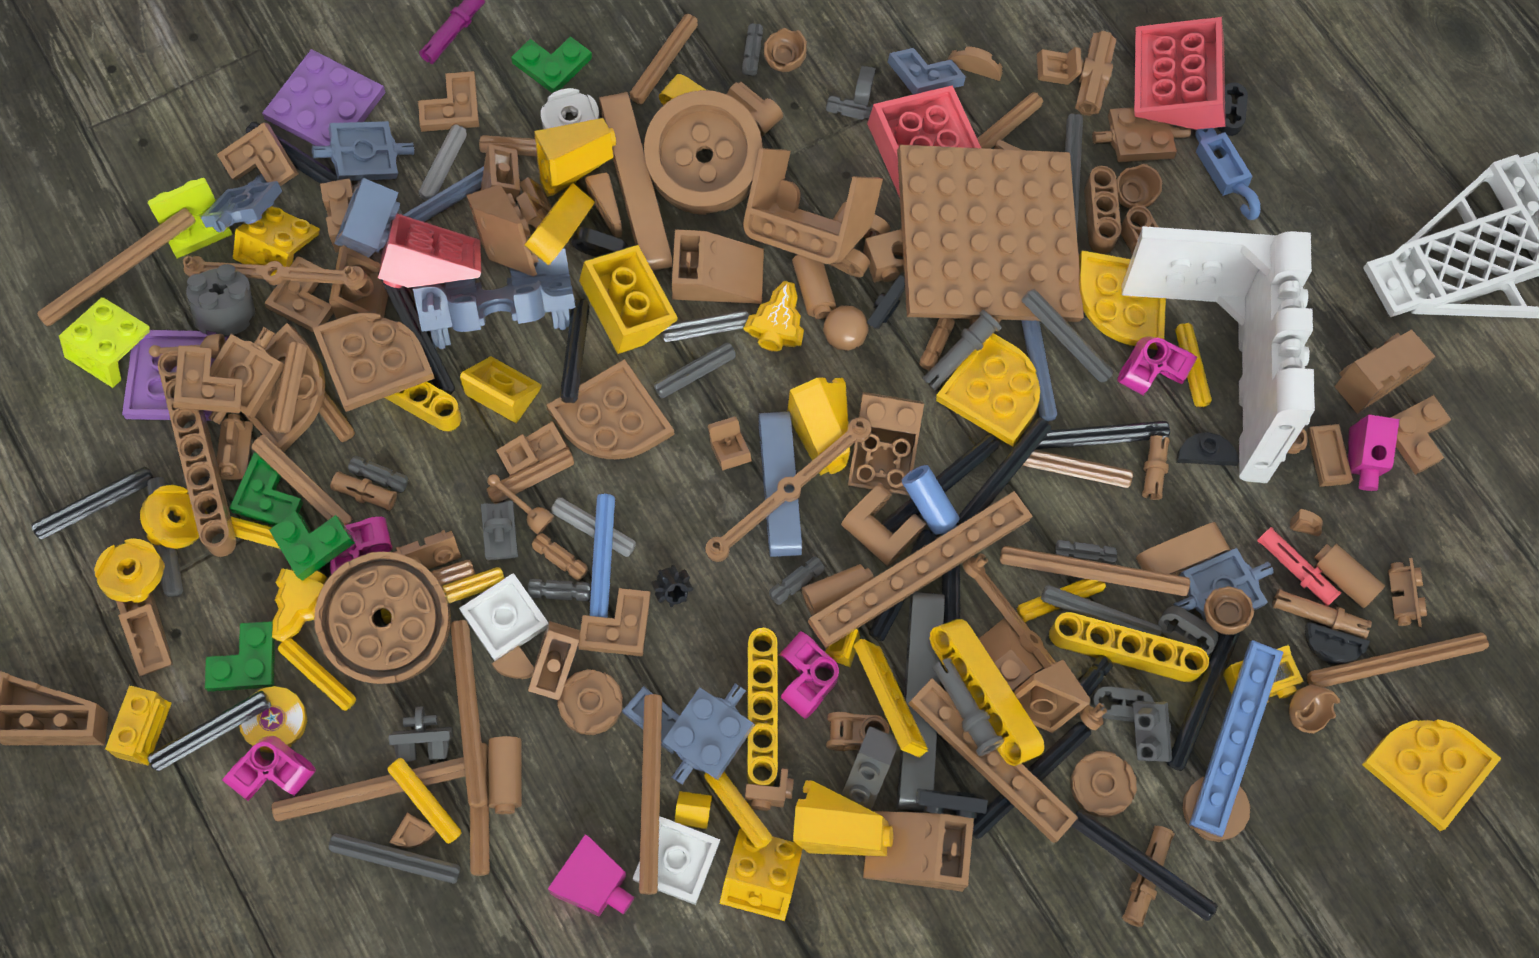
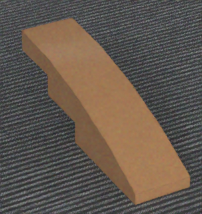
(144, 633)

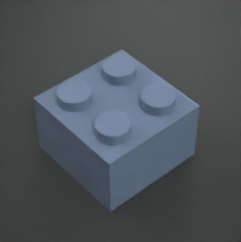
(366, 218)

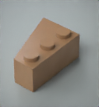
(1383, 370)
(47, 716)

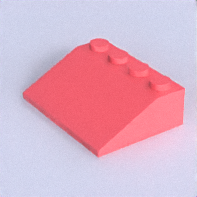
(1181, 73)
(920, 120)
(427, 254)

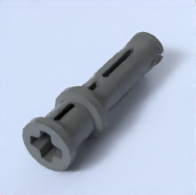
(971, 340)
(974, 720)

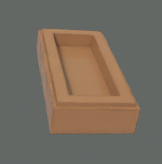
(1329, 455)

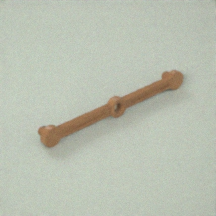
(352, 277)
(718, 547)
(1028, 639)

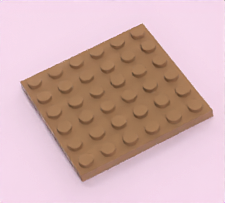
(987, 232)

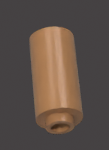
(814, 286)
(1348, 574)
(832, 588)
(504, 774)

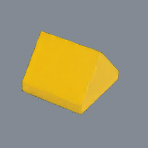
(843, 649)
(693, 809)

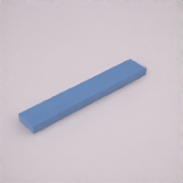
(1236, 738)

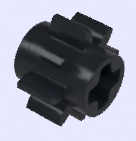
(672, 585)

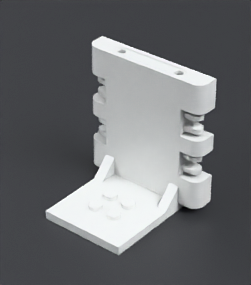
(1262, 288)

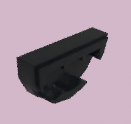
(887, 304)
(1207, 449)
(1333, 645)

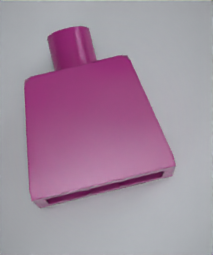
(1372, 449)
(591, 880)

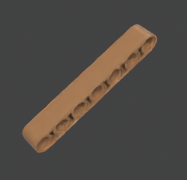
(636, 181)
(198, 466)

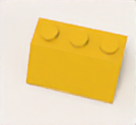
(627, 298)

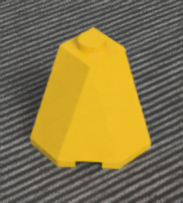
(572, 152)
(820, 417)
(838, 825)

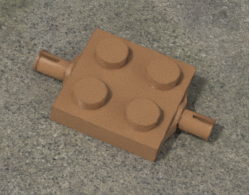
(1138, 137)
(251, 364)

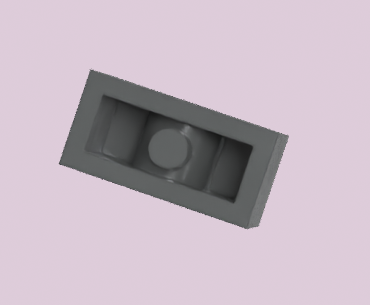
(870, 767)

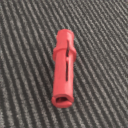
(1295, 563)

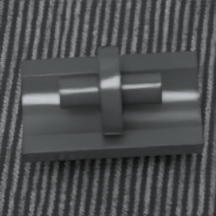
(499, 531)
(1152, 731)
(406, 740)

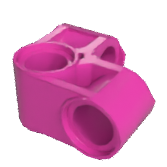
(1141, 370)
(369, 537)
(807, 690)
(287, 769)

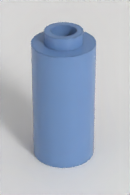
(931, 500)

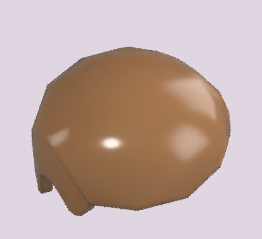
(785, 50)
(1138, 186)
(846, 328)
(1228, 610)
(1312, 708)

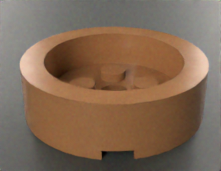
(696, 123)
(390, 652)

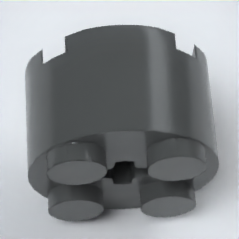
(220, 300)

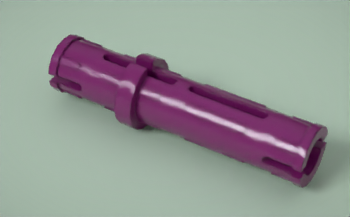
(459, 18)

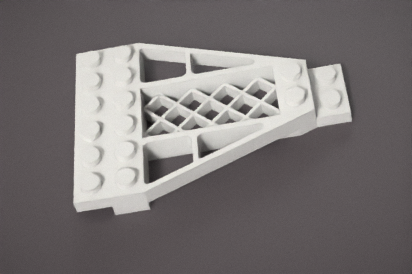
(1407, 276)

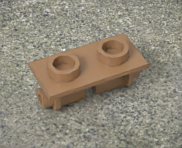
(234, 447)
(438, 550)
(1407, 580)

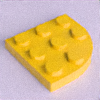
(1116, 315)
(994, 390)
(1432, 767)

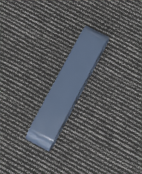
(778, 463)

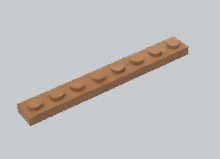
(919, 569)

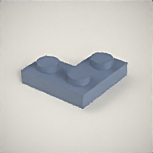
(923, 77)

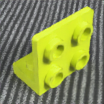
(196, 198)
(102, 339)

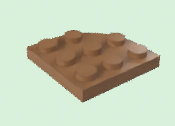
(371, 357)
(309, 394)
(612, 416)

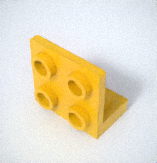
(272, 238)
(761, 877)

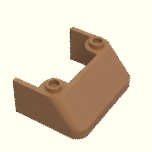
(775, 218)

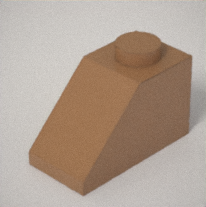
(501, 168)
(554, 660)

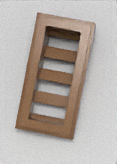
(601, 191)

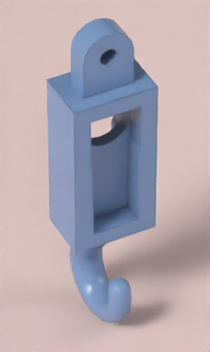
(1228, 172)

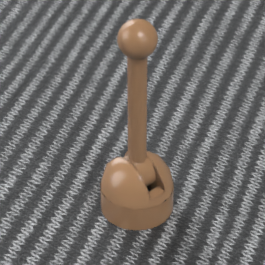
(213, 341)
(537, 518)

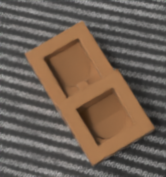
(531, 449)

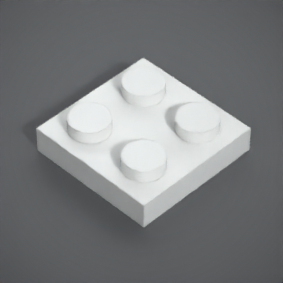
(504, 617)
(682, 860)

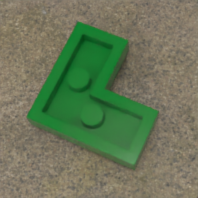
(552, 69)
(257, 495)
(310, 550)
(250, 668)

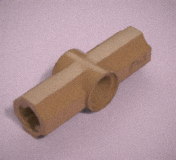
(1095, 73)

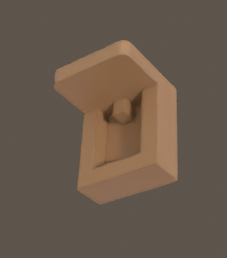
(1059, 66)
(728, 443)
(764, 797)

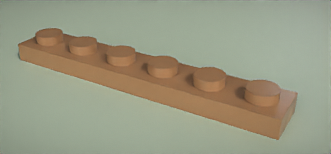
(1013, 782)

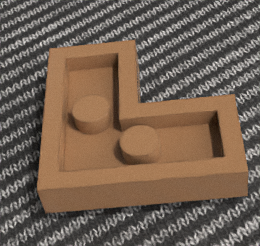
(458, 107)
(261, 150)
(533, 202)
(296, 303)
(197, 389)
(1413, 433)
(625, 632)

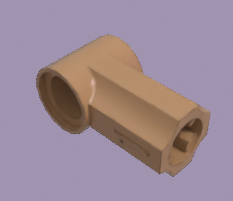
(765, 111)

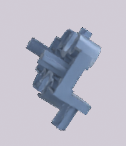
(527, 298)

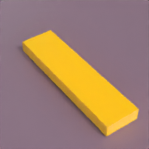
(890, 698)

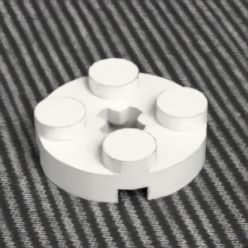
(568, 101)

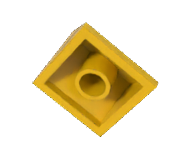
(500, 388)

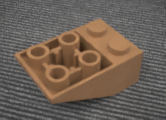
(502, 229)
(716, 268)
(892, 443)
(925, 851)

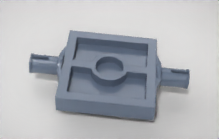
(363, 150)
(242, 204)
(1220, 572)
(708, 733)

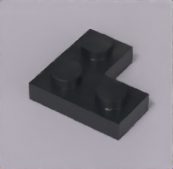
(962, 803)

